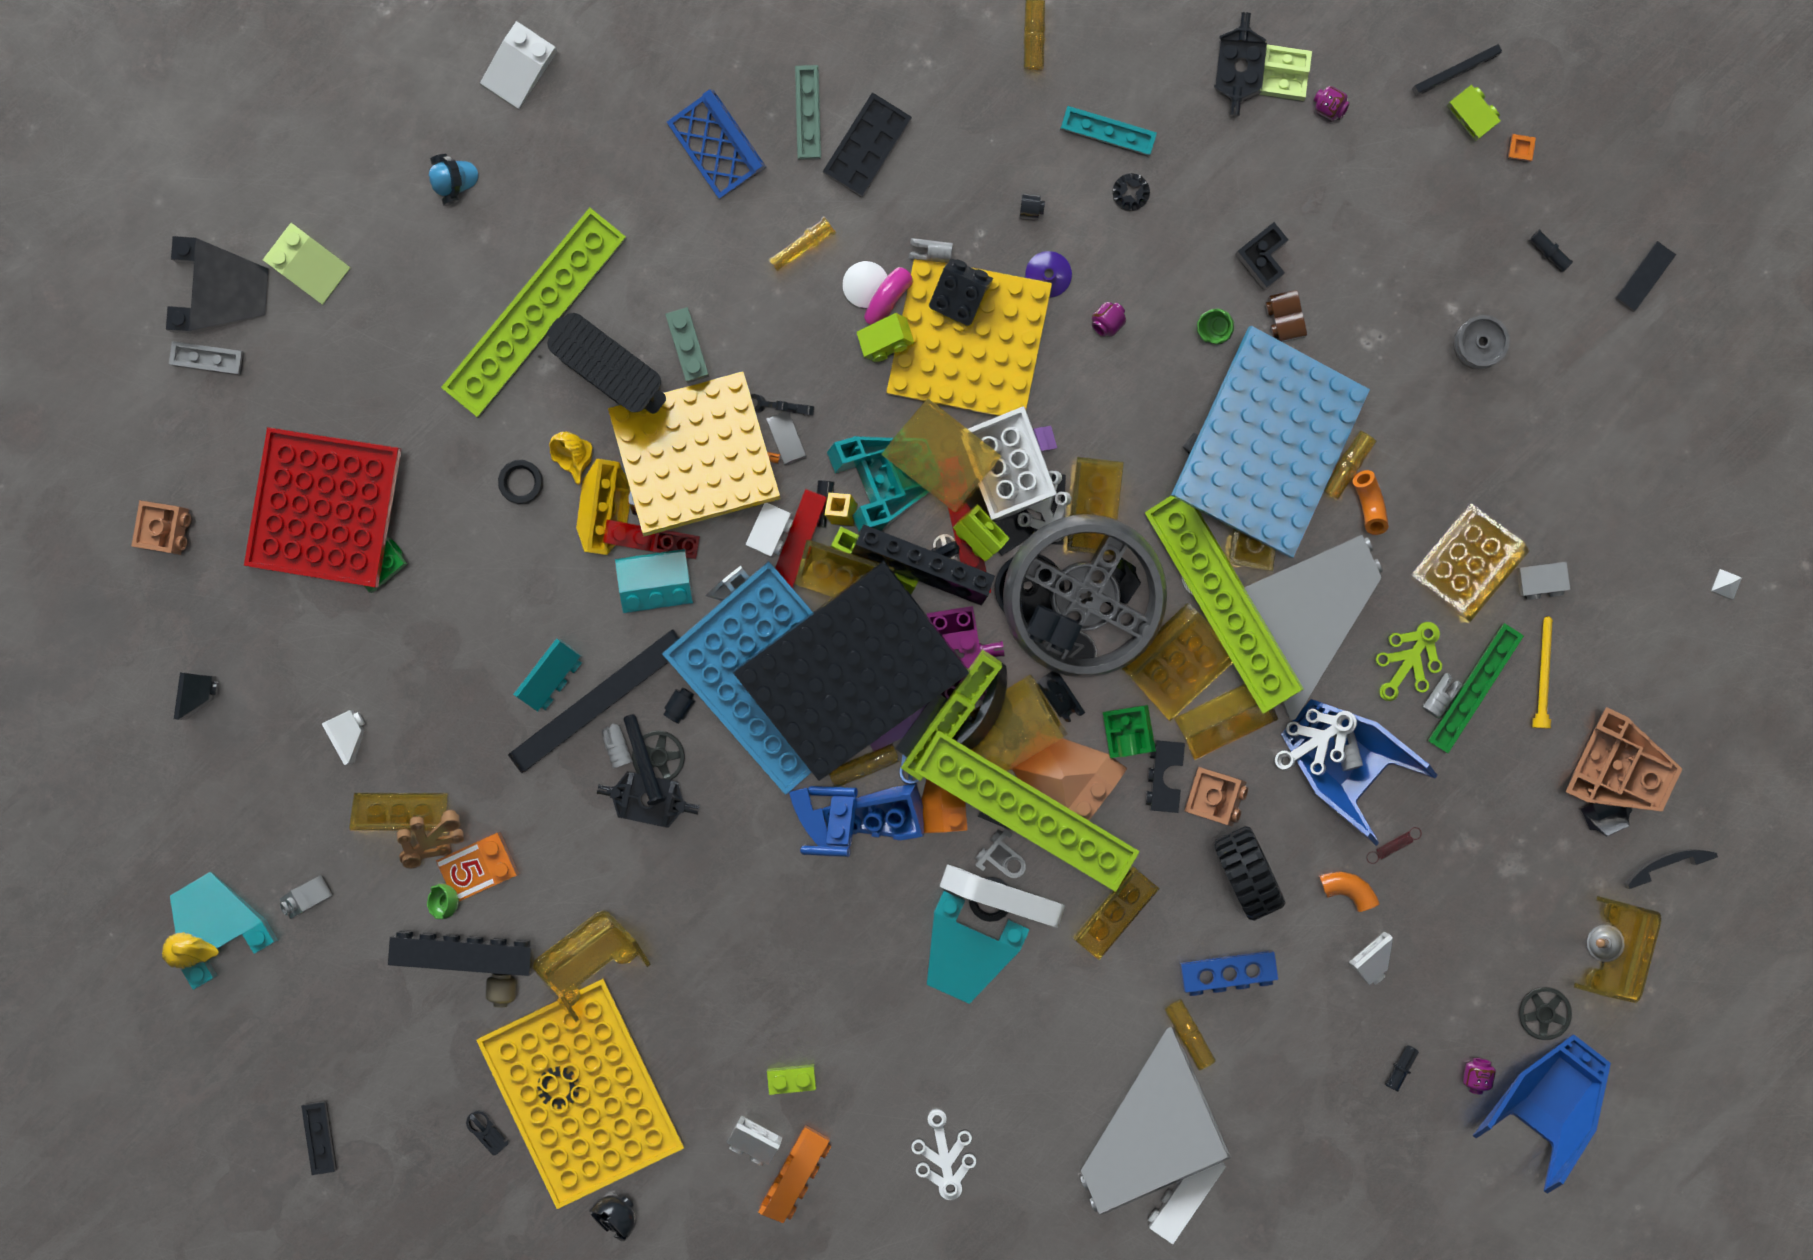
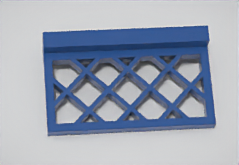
(733, 133)

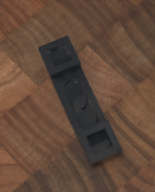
(975, 732)
(1642, 876)

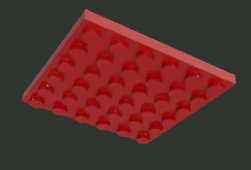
(322, 507)

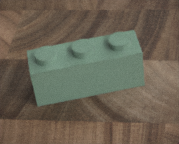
(687, 345)

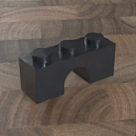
(1161, 796)

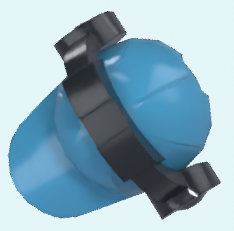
(451, 177)

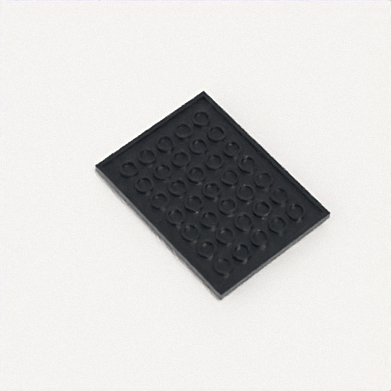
(851, 671)

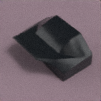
(1127, 580)
(1605, 818)

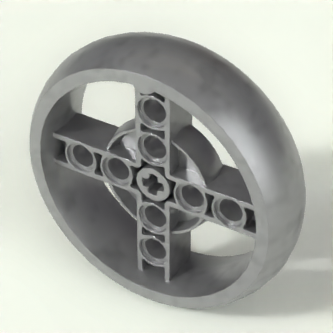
(1117, 538)

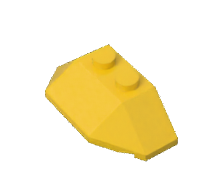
(602, 498)

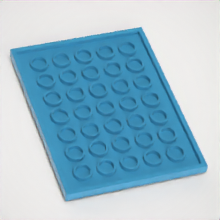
(1270, 442)
(727, 638)

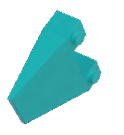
(887, 487)
(217, 916)
(964, 958)

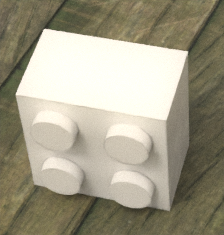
(769, 530)

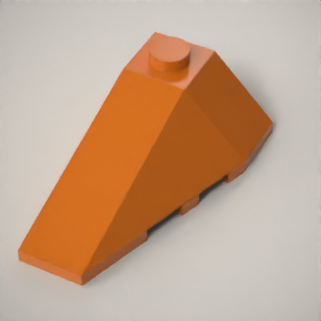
(942, 810)

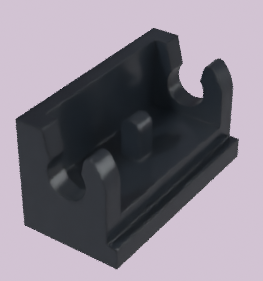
(1060, 695)

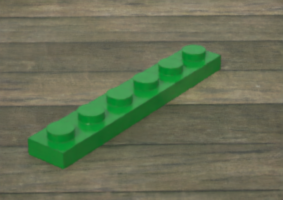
(1475, 688)

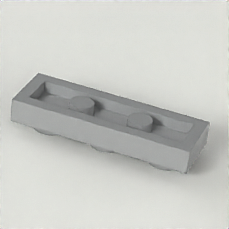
(205, 358)

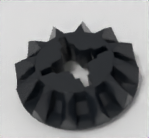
(1129, 202)

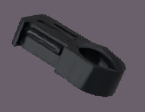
(488, 1136)

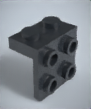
(960, 291)

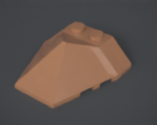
(1623, 767)
(1072, 775)

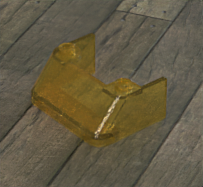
(582, 955)
(1628, 973)

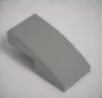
(786, 438)

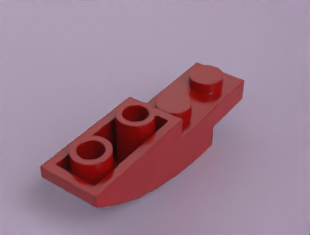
(631, 536)

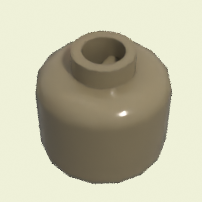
(500, 989)

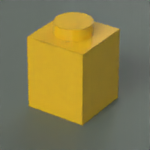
(840, 509)

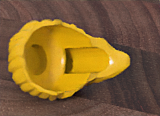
(571, 453)
(186, 950)

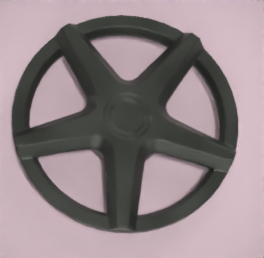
(659, 756)
(1545, 1013)

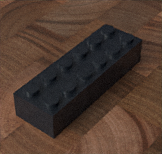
(461, 954)

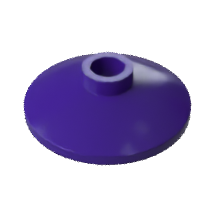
(1058, 264)

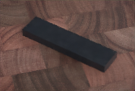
(1457, 70)

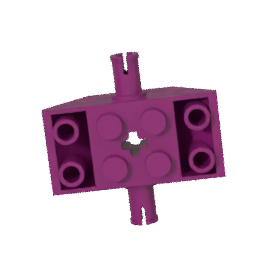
(960, 631)

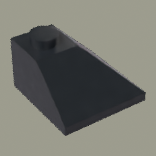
(194, 693)

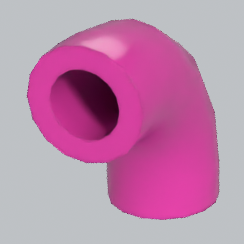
(887, 295)

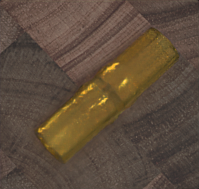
(1034, 34)
(1349, 464)
(864, 765)
(1190, 1034)

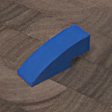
(811, 819)

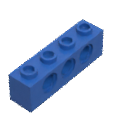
(1264, 960)

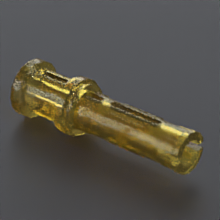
(811, 237)

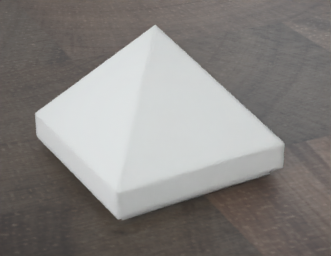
(1726, 584)

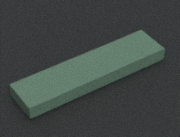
(808, 112)

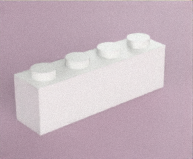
(1183, 1202)

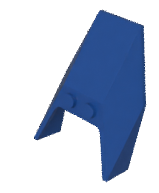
(1344, 788)
(1559, 1101)

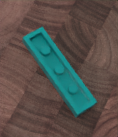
(1108, 130)

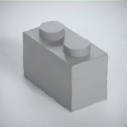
(1543, 579)

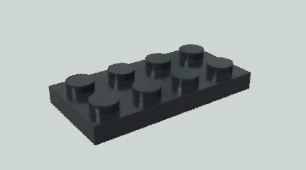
(867, 144)

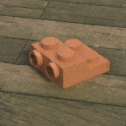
(161, 527)
(1216, 797)

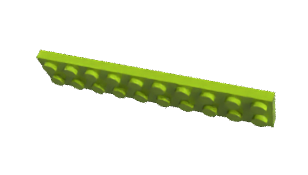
(533, 312)
(1225, 602)
(1026, 811)

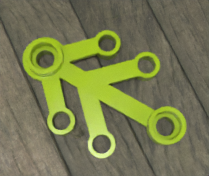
(1411, 658)

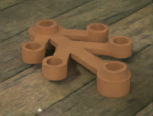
(411, 856)

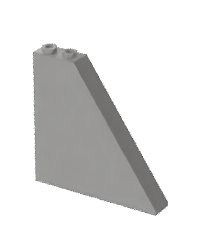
(1315, 607)
(1156, 1134)

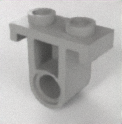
(1000, 854)
(304, 897)

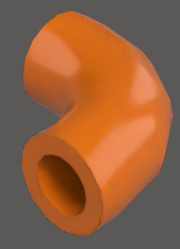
(1371, 502)
(1351, 886)

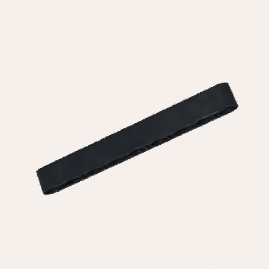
(592, 704)

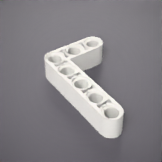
(1002, 896)

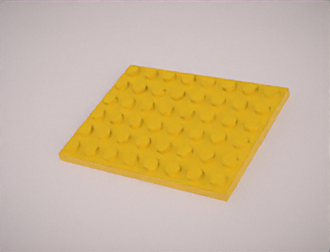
(618, 1114)

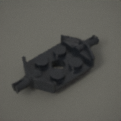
(1235, 46)
(628, 803)

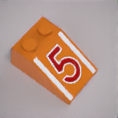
(478, 866)

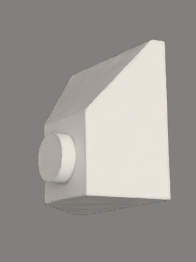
(346, 735)
(1374, 959)

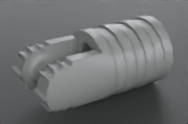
(937, 250)
(1439, 700)
(616, 746)
(1353, 758)

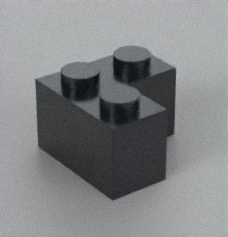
(1257, 255)

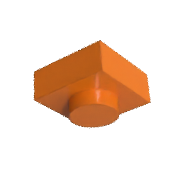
(1521, 147)

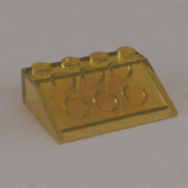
(941, 455)
(1470, 562)
(1179, 662)
(1021, 728)

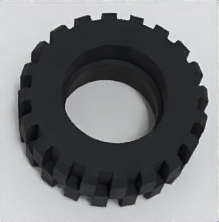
(1249, 873)

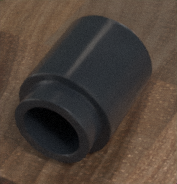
(679, 705)

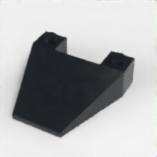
(223, 288)

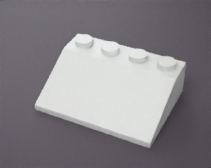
(1021, 473)

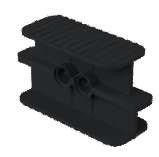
(605, 364)

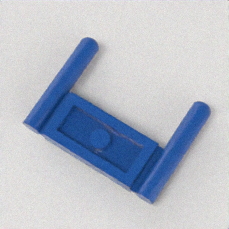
(840, 821)

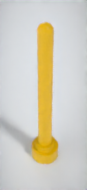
(1542, 718)

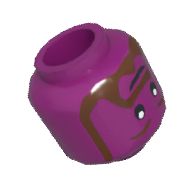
(1331, 103)
(1108, 319)
(1479, 1076)

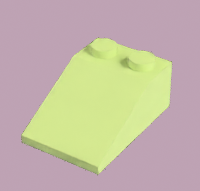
(306, 263)

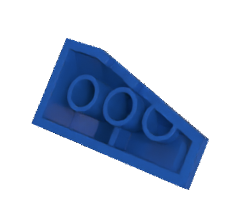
(889, 813)

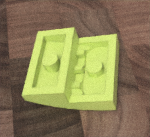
(1286, 72)

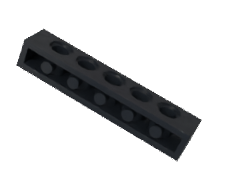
(924, 565)

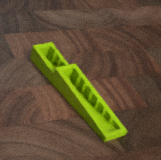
(957, 706)

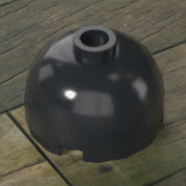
(615, 1215)

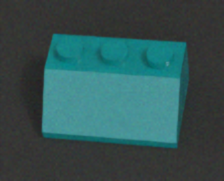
(654, 581)
(549, 675)

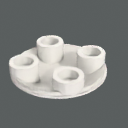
(862, 282)

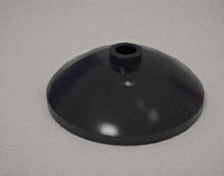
(1029, 597)

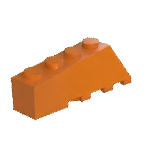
(794, 1174)

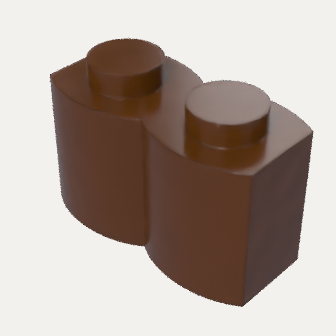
(1287, 316)

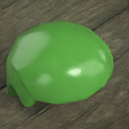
(1215, 326)
(442, 901)

